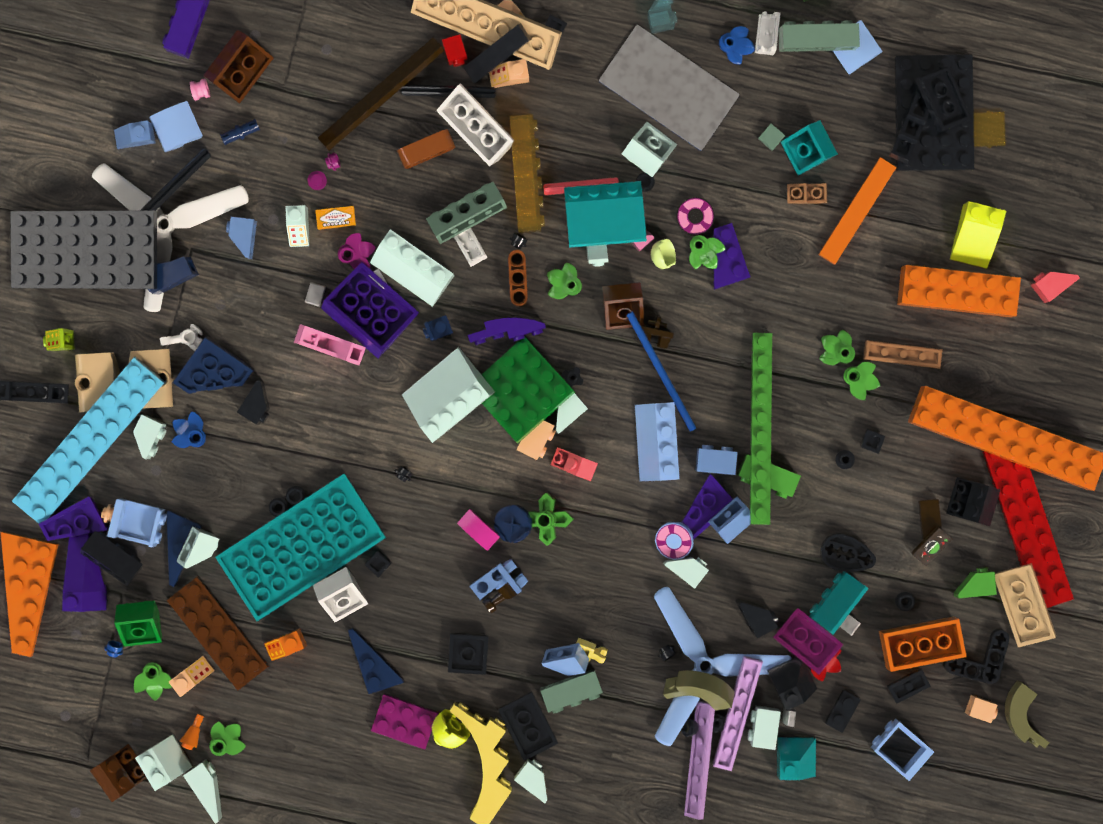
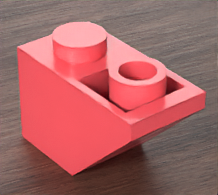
(574, 464)

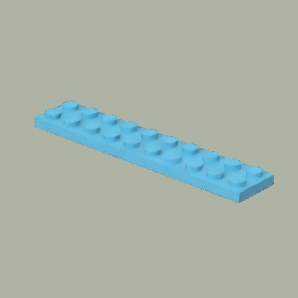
(88, 440)

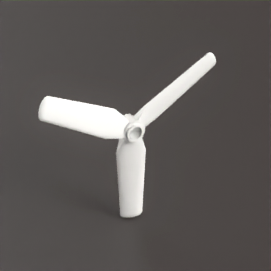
(183, 216)

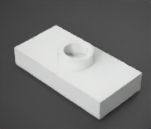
(470, 247)

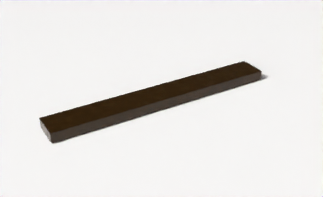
(381, 94)

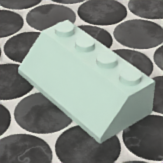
(411, 268)

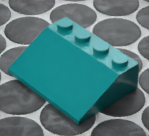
(605, 214)

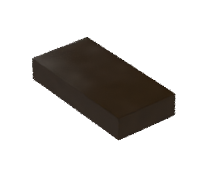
(929, 516)

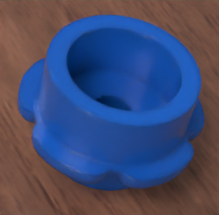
(114, 648)

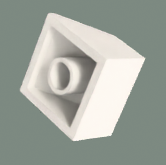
(340, 594)

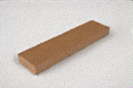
(902, 354)

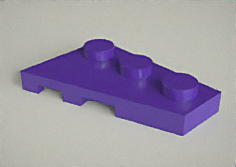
(74, 521)

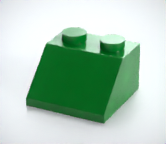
(138, 623)

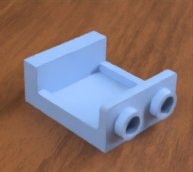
(137, 522)

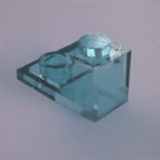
(661, 16)

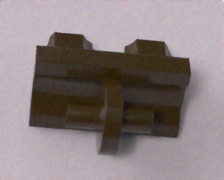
(664, 336)

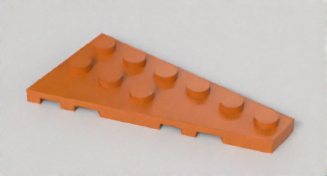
(27, 579)

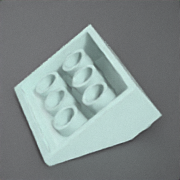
(446, 394)

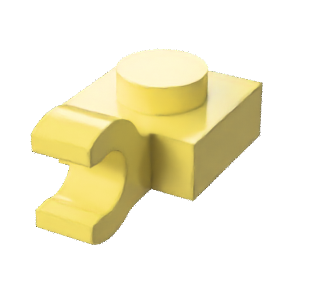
(593, 652)

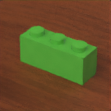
(781, 480)

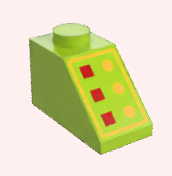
(59, 340)

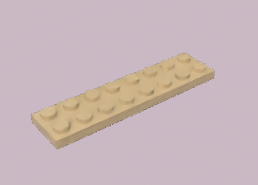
(489, 23)

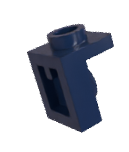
(437, 328)

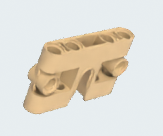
(103, 369)

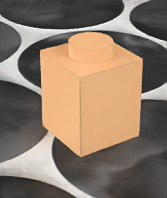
(981, 709)

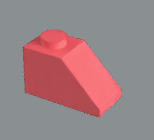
(1052, 284)

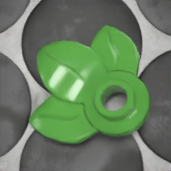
(707, 254)
(561, 279)
(835, 346)
(864, 379)
(152, 683)
(228, 737)

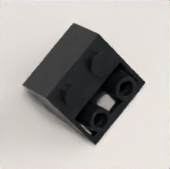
(973, 501)

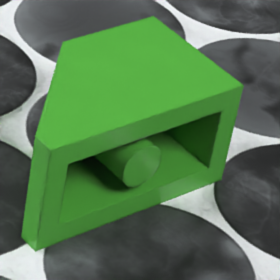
(977, 584)

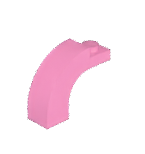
(329, 344)

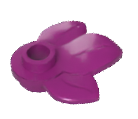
(359, 251)

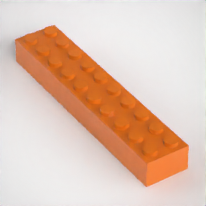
(1007, 438)

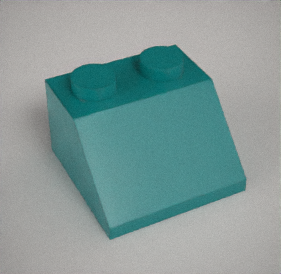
(809, 147)

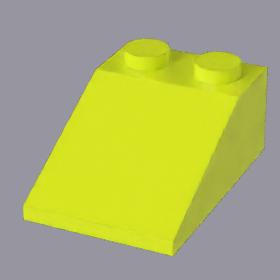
(977, 234)

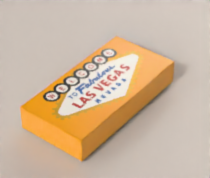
(335, 217)

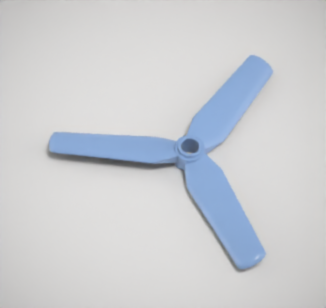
(694, 648)

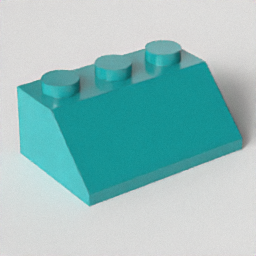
(837, 602)

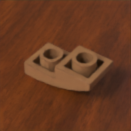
(807, 193)

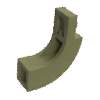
(700, 685)
(1016, 709)

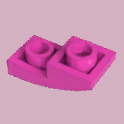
(478, 529)

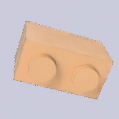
(535, 441)

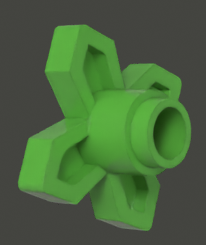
(558, 519)

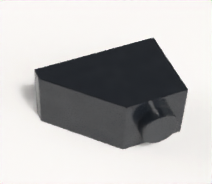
(255, 404)

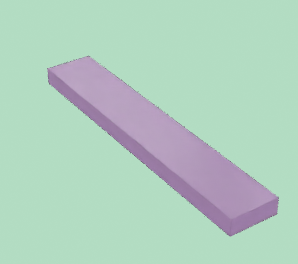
(737, 715)
(699, 761)

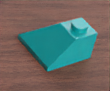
(796, 758)

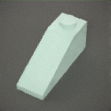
(205, 786)

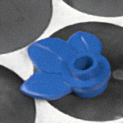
(739, 44)
(187, 429)

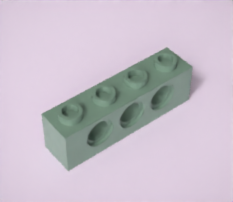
(462, 221)

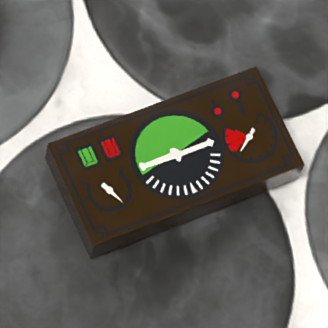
(931, 546)

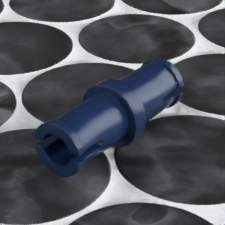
(239, 132)

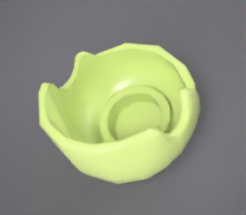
(663, 254)

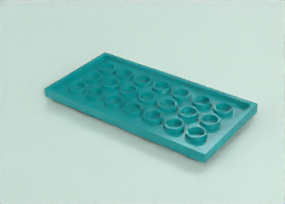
(300, 547)

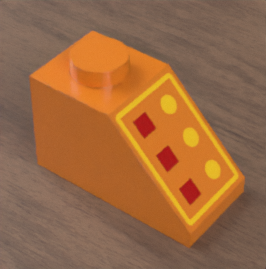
(285, 644)

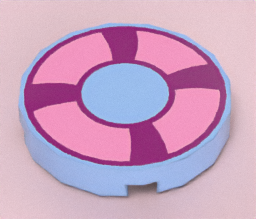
(674, 540)

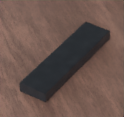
(497, 53)

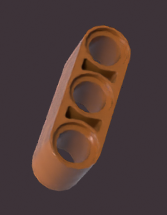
(426, 149)
(514, 269)

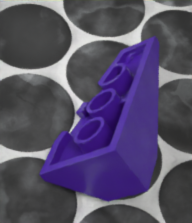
(83, 580)

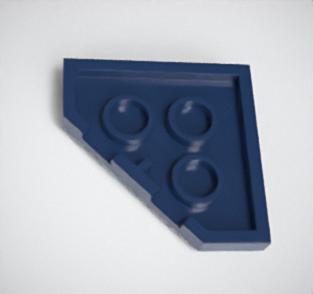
(212, 369)

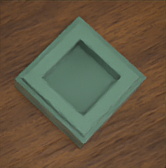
(771, 137)

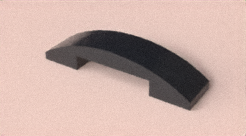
(34, 392)

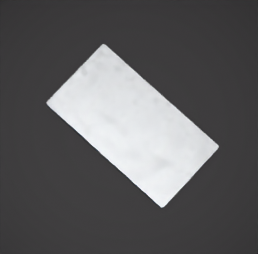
(669, 87)

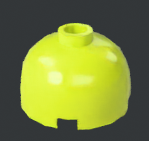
(448, 730)

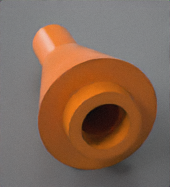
(191, 737)

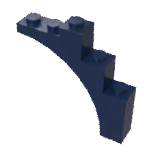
(173, 274)

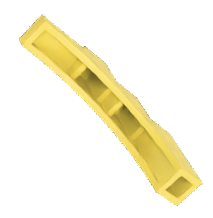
(494, 760)

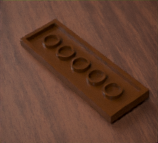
(217, 633)

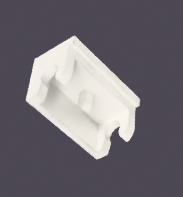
(767, 33)

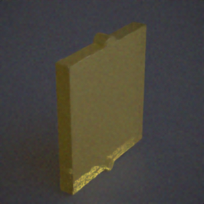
(989, 129)

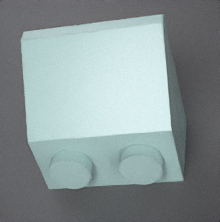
(649, 149)
(163, 762)

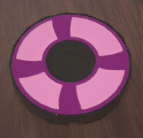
(695, 216)

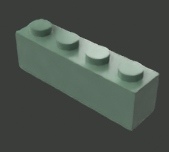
(819, 36)

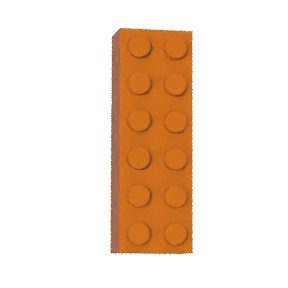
(959, 291)

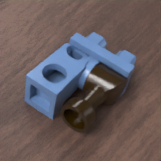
(502, 581)

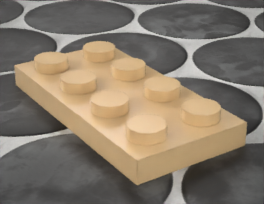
(1025, 605)

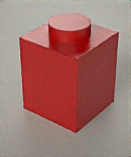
(455, 50)

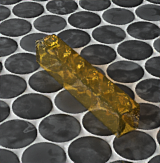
(525, 173)

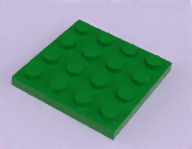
(524, 390)

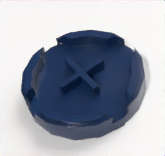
(513, 523)

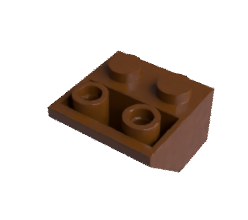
(119, 773)

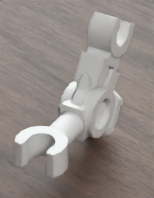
(187, 337)

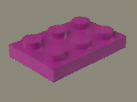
(808, 641)
(404, 721)

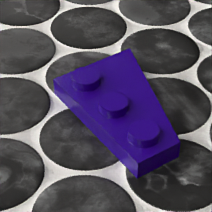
(731, 263)
(707, 504)

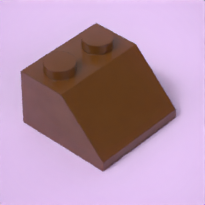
(621, 300)

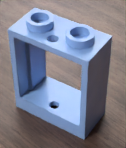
(915, 762)

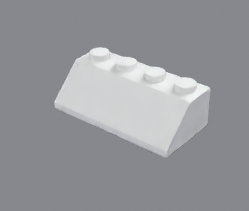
(475, 125)

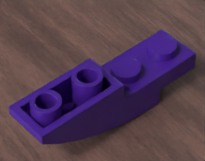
(514, 327)

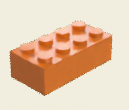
(922, 644)

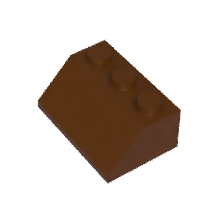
(238, 66)

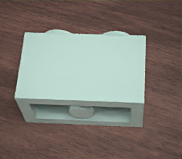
(764, 727)

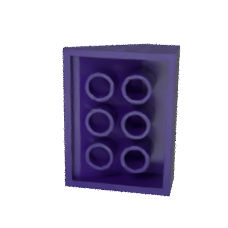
(369, 311)

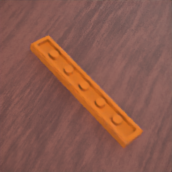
(857, 211)

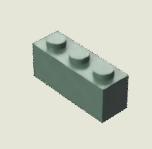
(571, 691)

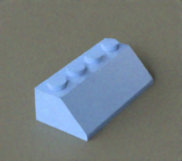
(657, 442)

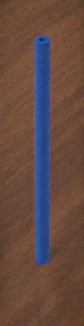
(661, 371)

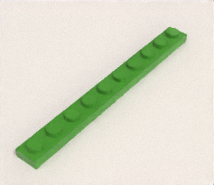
(761, 429)

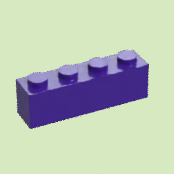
(185, 26)

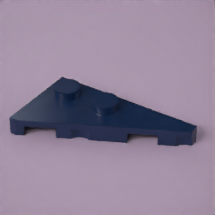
(177, 533)
(375, 671)

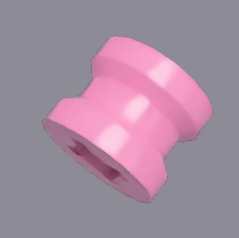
(199, 89)

